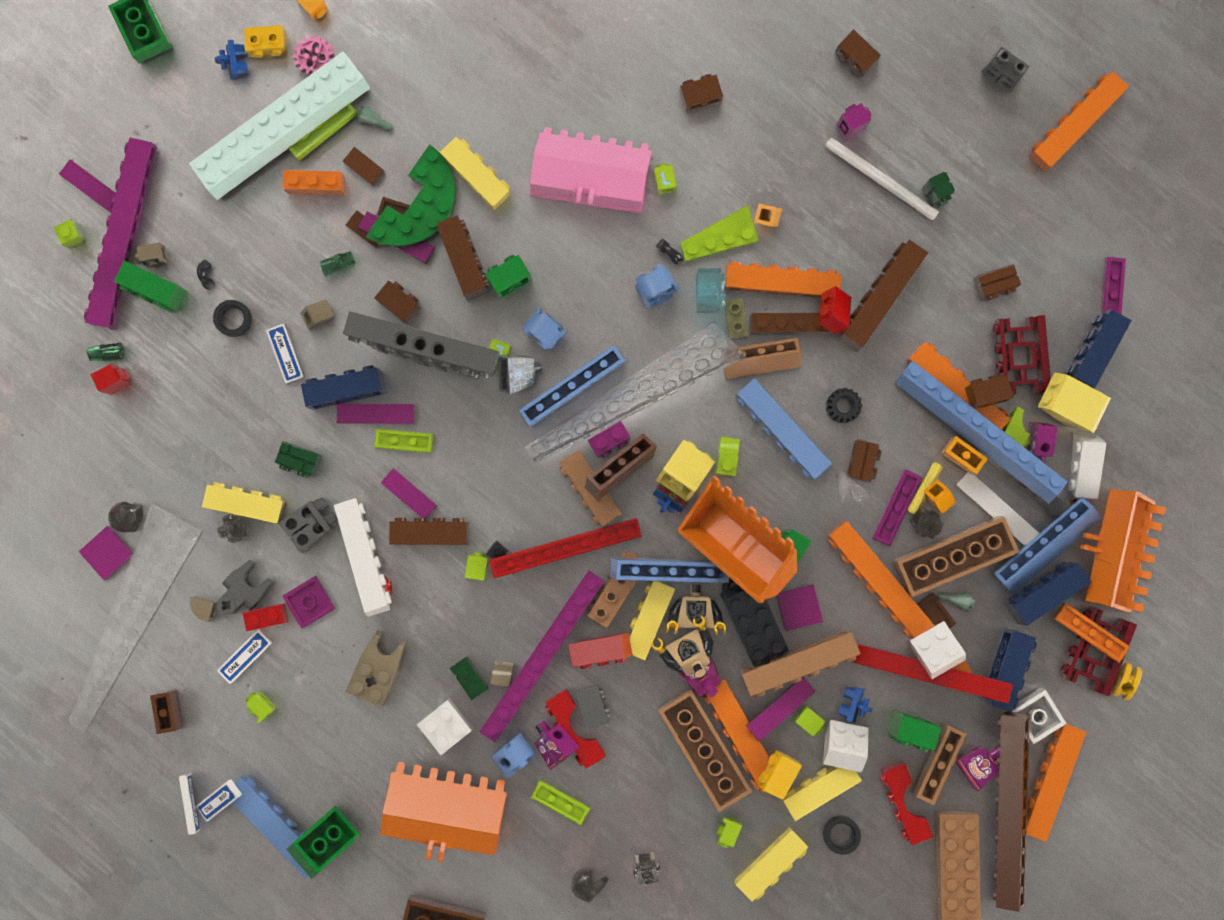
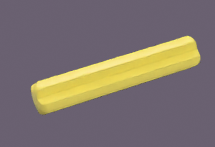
(930, 478)

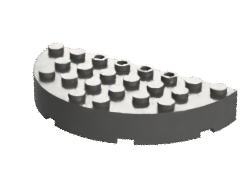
(422, 346)

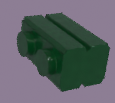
(938, 190)
(297, 458)
(469, 678)

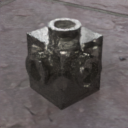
(927, 523)
(237, 532)
(646, 868)

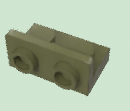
(736, 318)

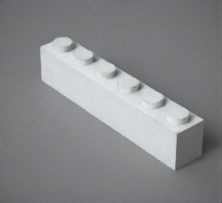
(362, 558)

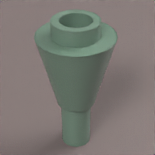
(369, 116)
(962, 601)

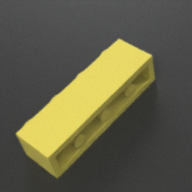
(475, 173)
(244, 504)
(650, 617)
(819, 790)
(771, 864)

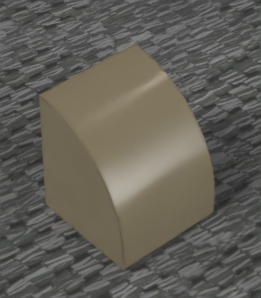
(316, 314)
(203, 608)
(502, 673)

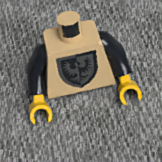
(693, 607)
(689, 652)

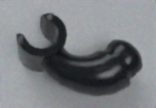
(674, 255)
(201, 273)

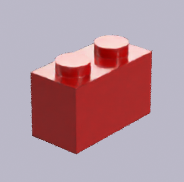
(835, 310)
(111, 379)
(265, 617)

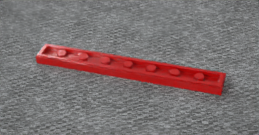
(565, 548)
(951, 678)

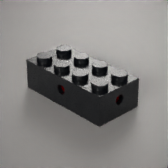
(754, 626)

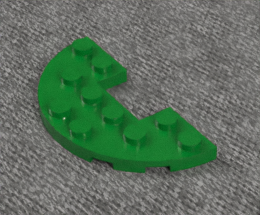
(429, 207)

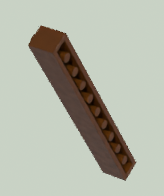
(1012, 810)

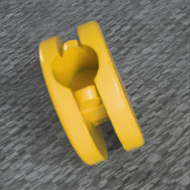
(1127, 681)

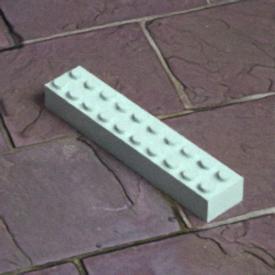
(279, 125)

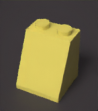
(1074, 403)
(685, 470)

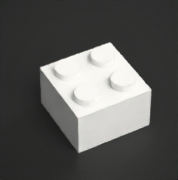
(938, 650)
(1043, 714)
(445, 726)
(846, 746)

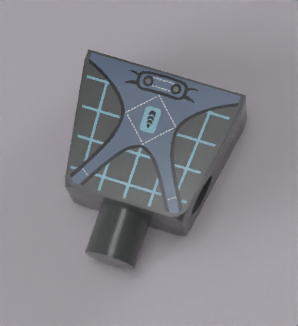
(516, 372)

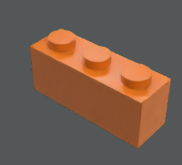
(313, 182)

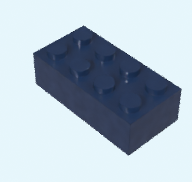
(1098, 347)
(343, 388)
(1047, 593)
(1010, 664)

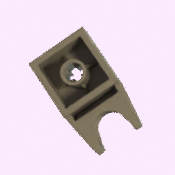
(377, 664)

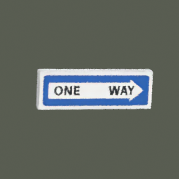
(285, 353)
(244, 656)
(218, 800)
(189, 803)

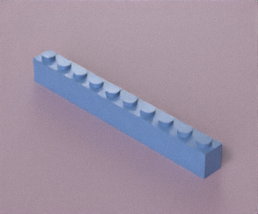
(981, 432)

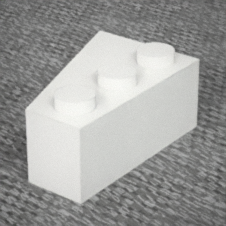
(1086, 465)

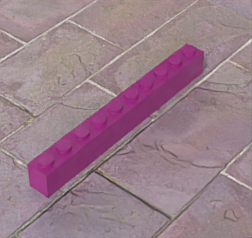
(121, 232)
(541, 656)

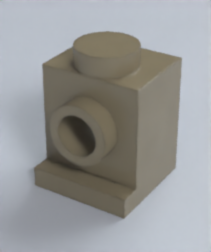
(151, 254)

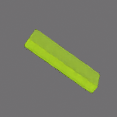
(403, 440)
(560, 802)

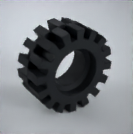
(855, 405)

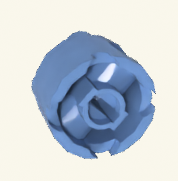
(656, 286)
(544, 328)
(513, 755)

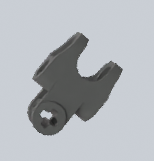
(241, 592)

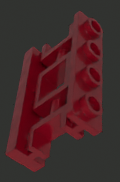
(1037, 352)
(1080, 649)

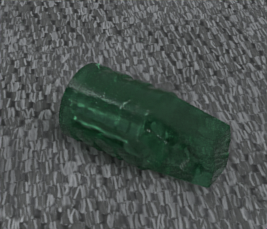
(336, 263)
(106, 352)

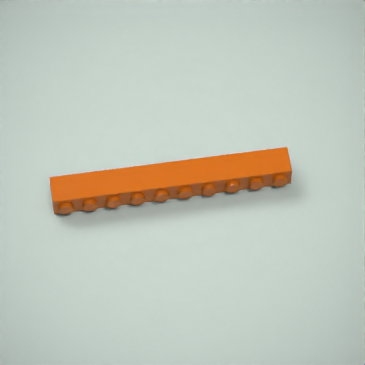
(882, 583)

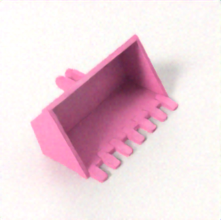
(590, 171)

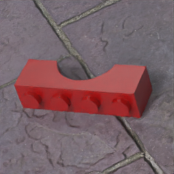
(561, 707)
(897, 779)

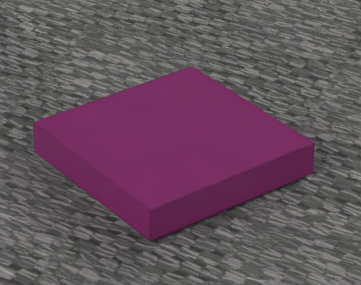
(106, 552)
(309, 602)
(799, 607)

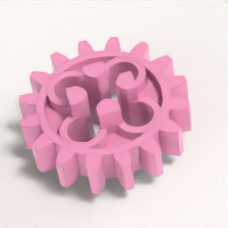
(308, 45)

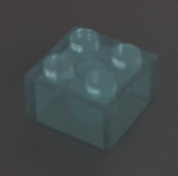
(709, 290)

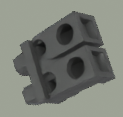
(1008, 66)
(314, 522)

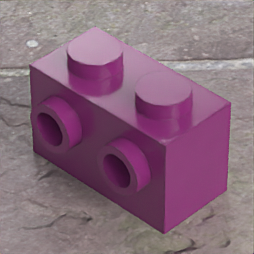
(854, 120)
(609, 439)

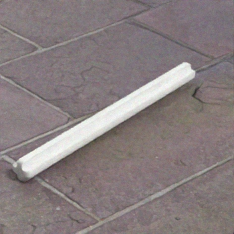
(881, 178)

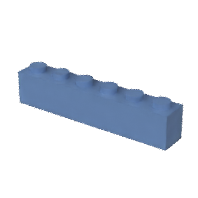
(572, 386)
(783, 429)
(1047, 545)
(666, 570)
(267, 818)

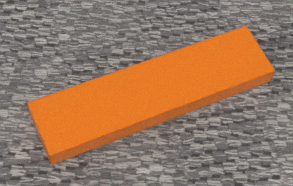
(1091, 632)

